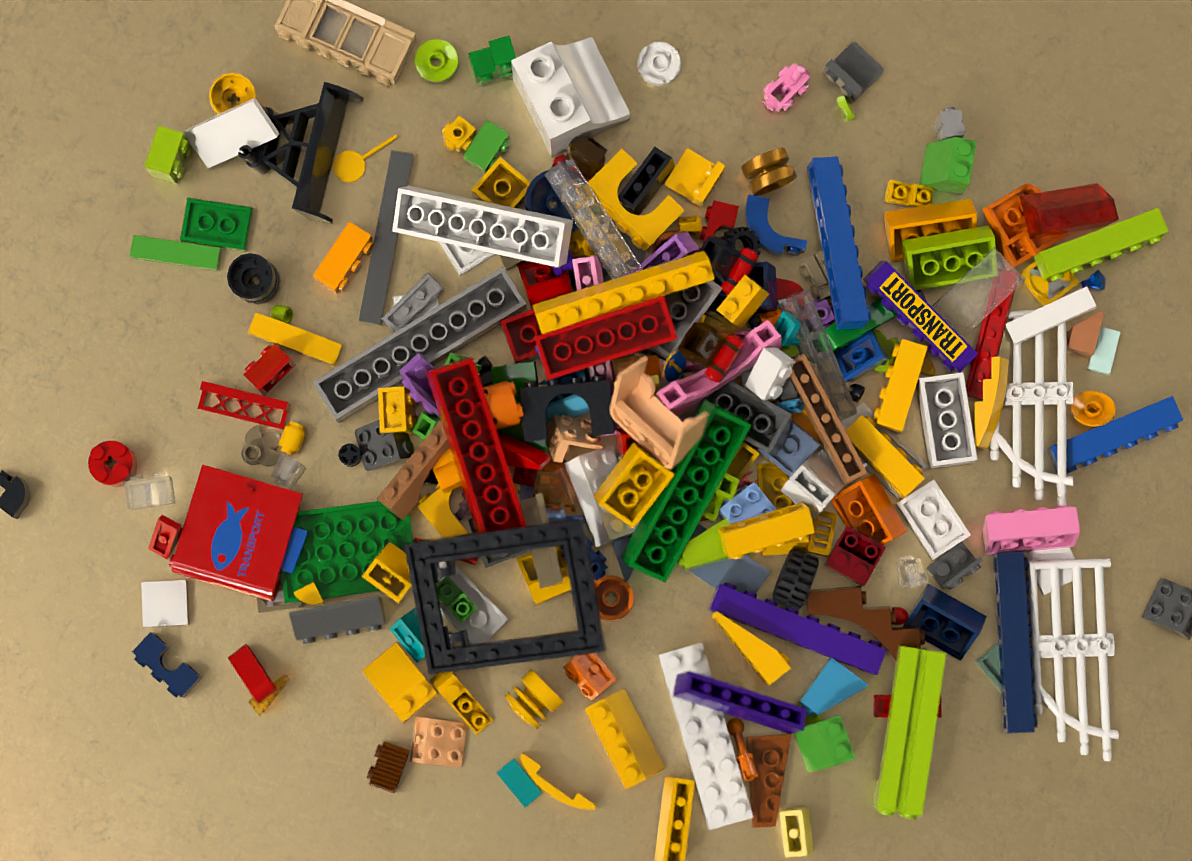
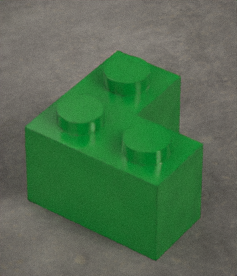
(493, 60)

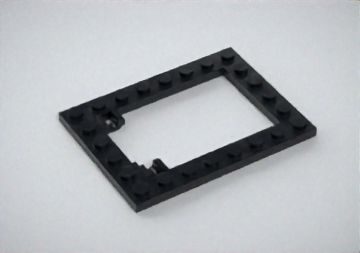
(438, 643)

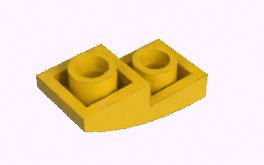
(908, 194)

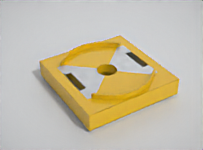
(1044, 290)

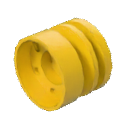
(226, 88)
(533, 699)

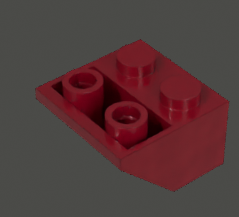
(854, 556)

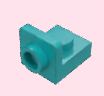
(788, 327)

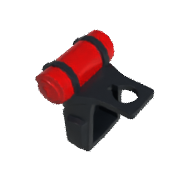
(727, 263)

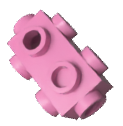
(792, 81)

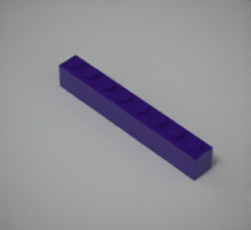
(796, 629)

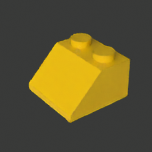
(529, 573)

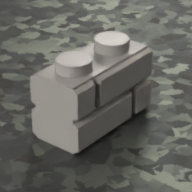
(949, 124)

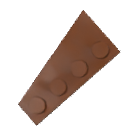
(770, 763)

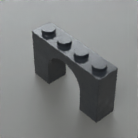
(537, 397)

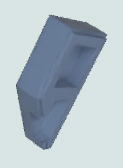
(619, 546)

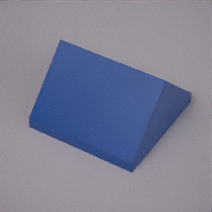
(860, 356)

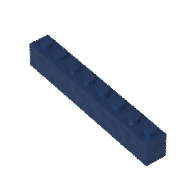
(1013, 641)

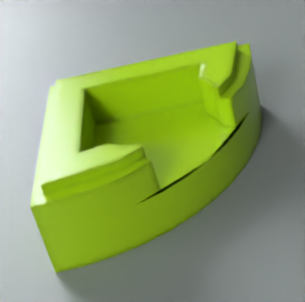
(845, 103)

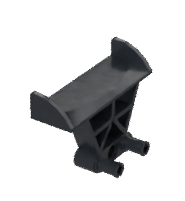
(319, 151)

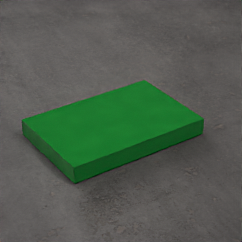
(216, 224)

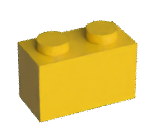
(743, 301)

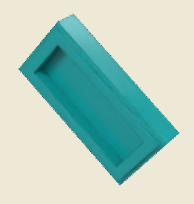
(519, 782)

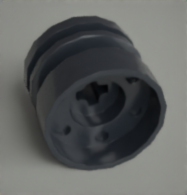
(241, 276)

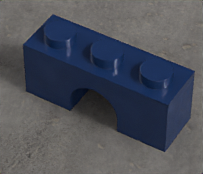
(151, 653)

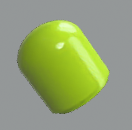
(278, 313)

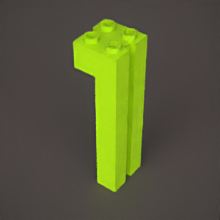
(909, 732)

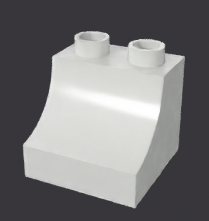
(568, 92)

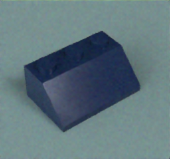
(946, 621)

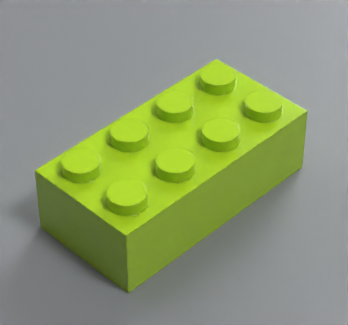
(945, 256)

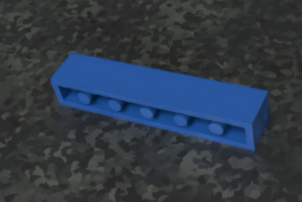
(1119, 433)

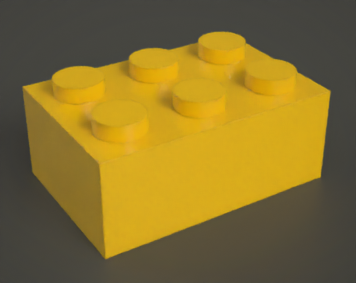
(633, 485)

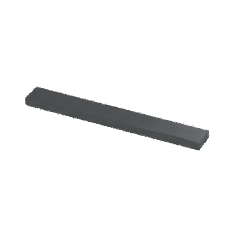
(384, 241)

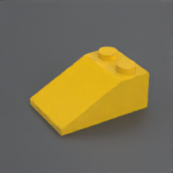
(400, 682)

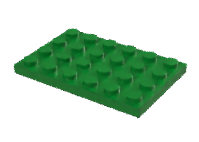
(342, 547)

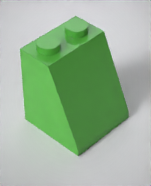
(948, 164)
(824, 744)

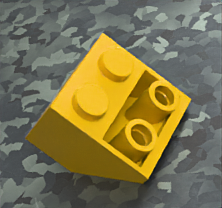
(390, 573)

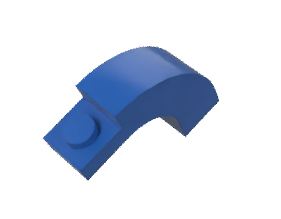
(770, 241)

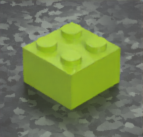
(167, 154)

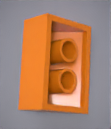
(869, 510)

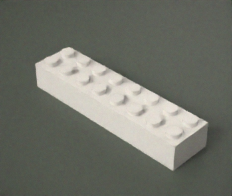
(482, 226)
(707, 744)

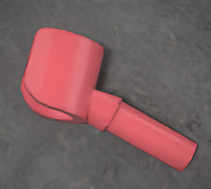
(745, 481)

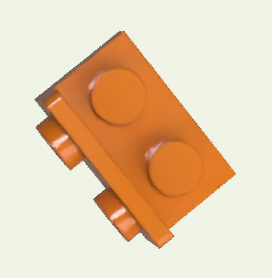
(589, 674)

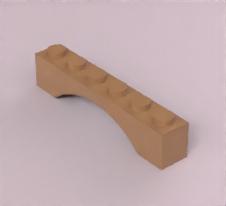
(404, 489)

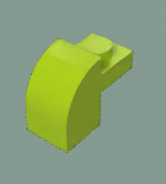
(724, 492)

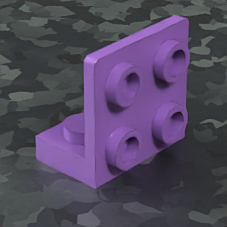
(417, 382)

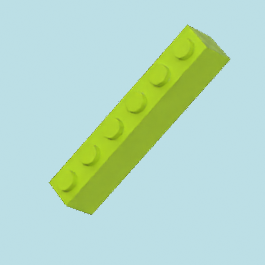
(1101, 244)

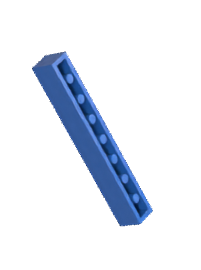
(838, 243)

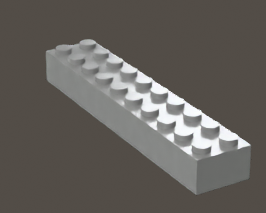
(431, 335)

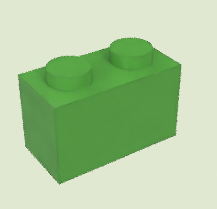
(487, 146)

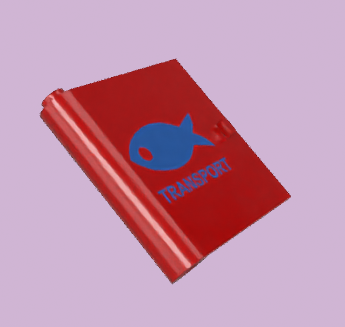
(236, 534)

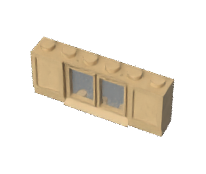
(348, 35)

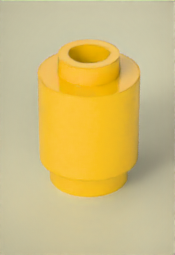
(292, 438)

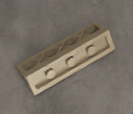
(544, 558)

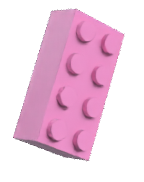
(1031, 529)

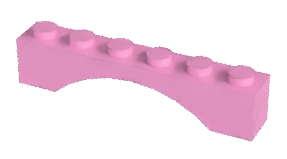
(690, 390)

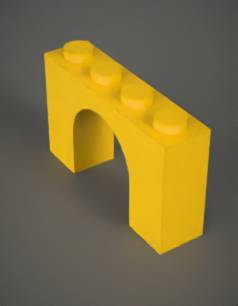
(641, 228)
(438, 512)

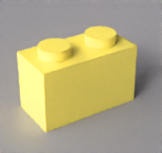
(797, 831)

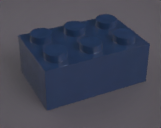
(765, 276)

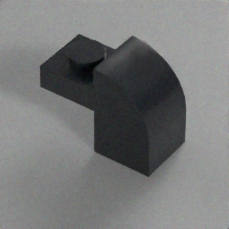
(15, 496)

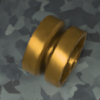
(769, 171)

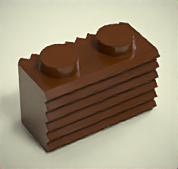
(388, 766)

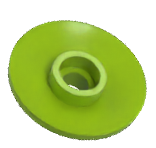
(434, 50)

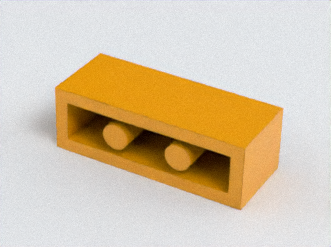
(343, 258)

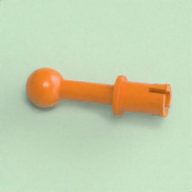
(735, 728)

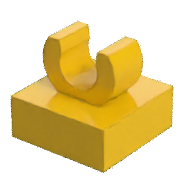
(690, 224)

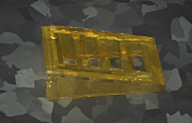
(261, 707)

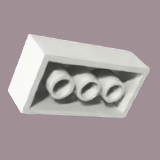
(946, 420)
(587, 475)

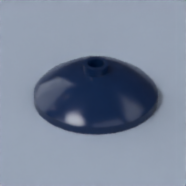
(540, 194)

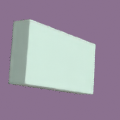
(1104, 351)

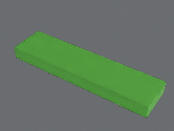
(175, 252)

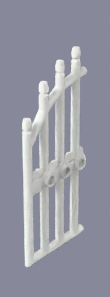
(1037, 394)
(1076, 645)

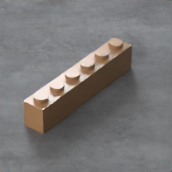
(826, 422)

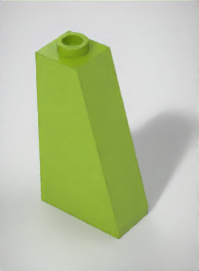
(704, 549)

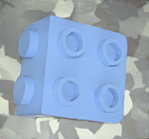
(746, 504)

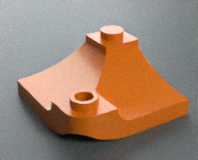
(1010, 227)

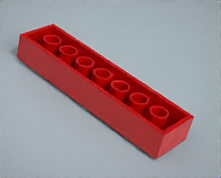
(475, 446)

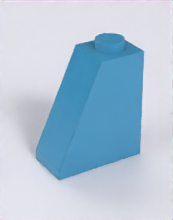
(830, 687)

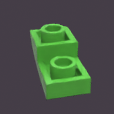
(455, 599)

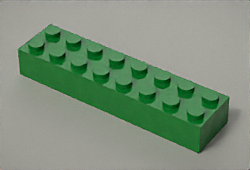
(679, 507)

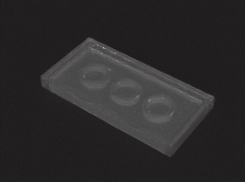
(978, 292)

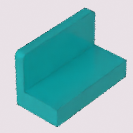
(409, 635)

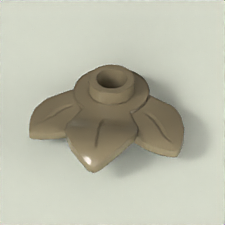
(263, 444)

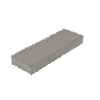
(412, 303)

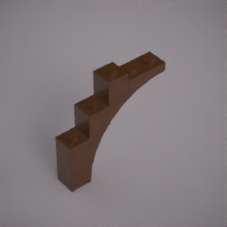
(848, 604)

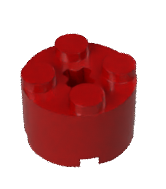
(101, 457)

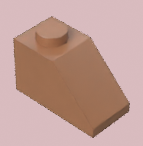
(1084, 335)

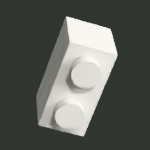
(770, 373)

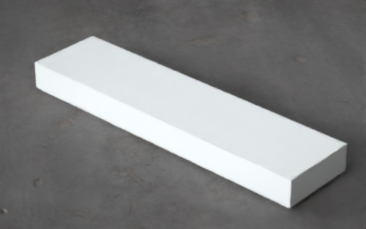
(1051, 315)

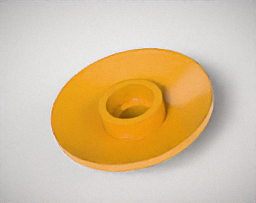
(1093, 408)

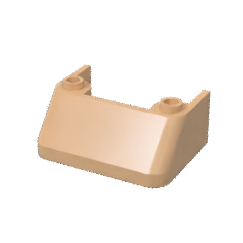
(649, 420)

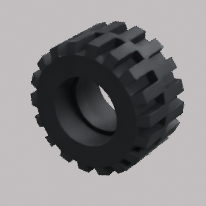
(795, 579)

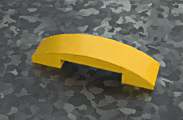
(579, 800)

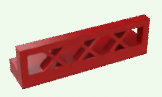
(247, 397)

